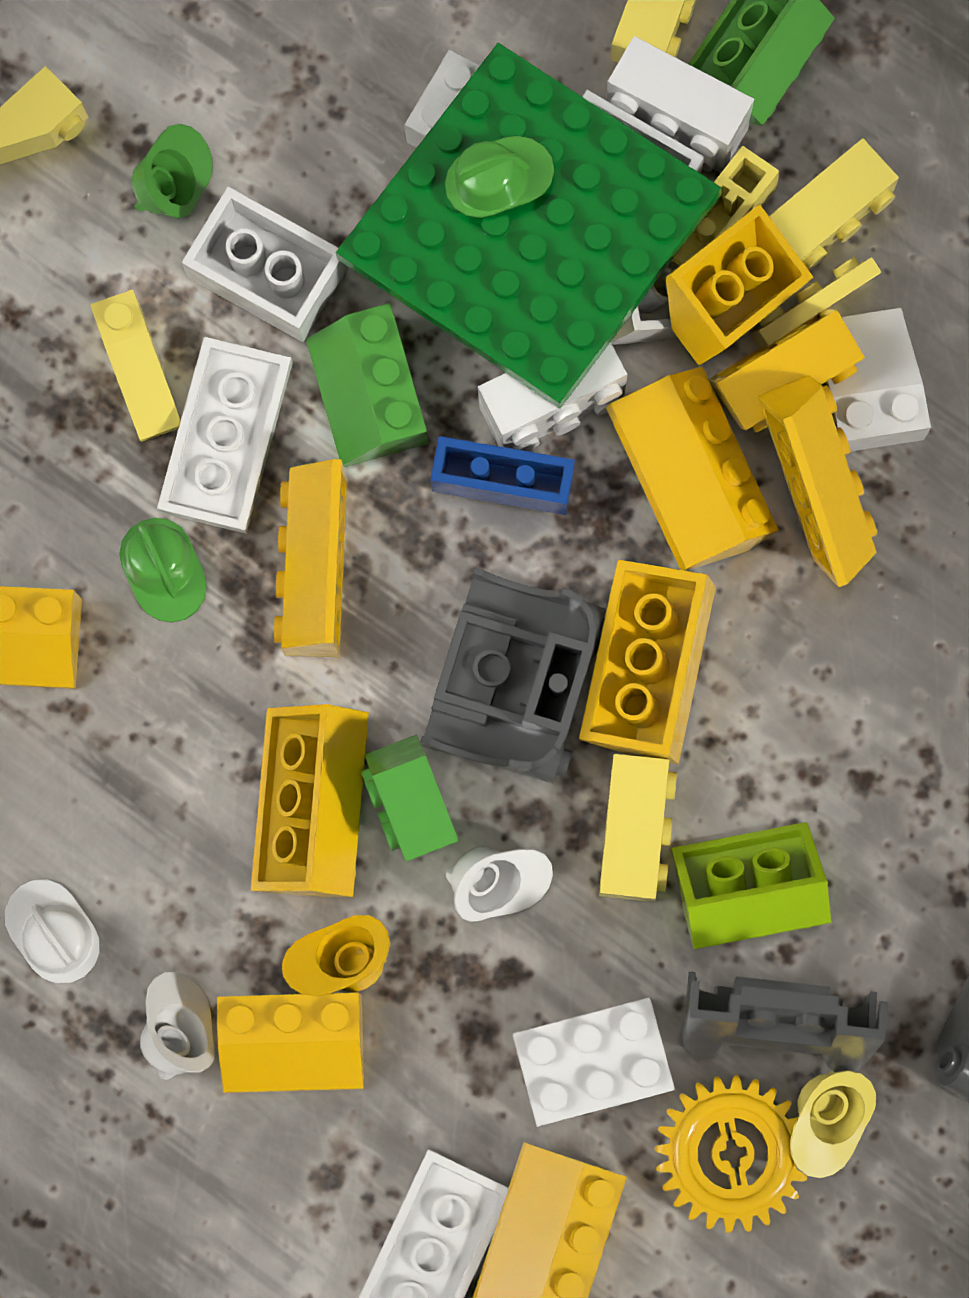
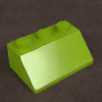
(751, 885)

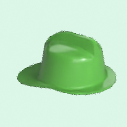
(173, 173)
(498, 176)
(163, 570)

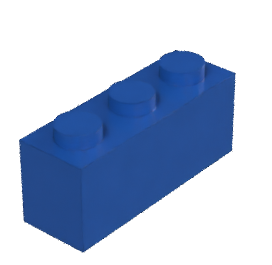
(502, 475)

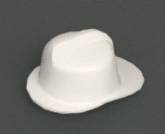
(498, 882)
(52, 931)
(177, 1026)

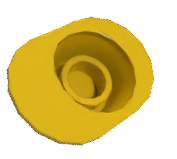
(338, 957)

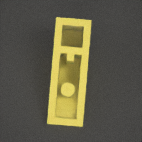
(39, 117)
(744, 185)
(136, 365)

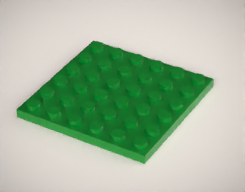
(548, 278)

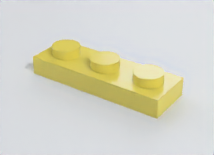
(814, 300)

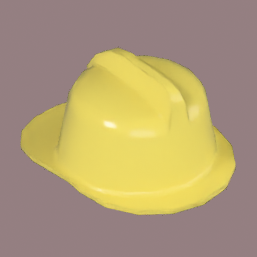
(830, 1121)

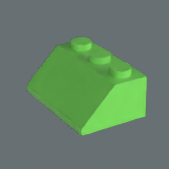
(762, 48)
(367, 386)

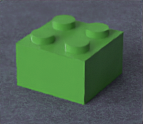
(412, 801)

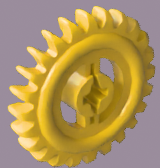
(741, 1200)

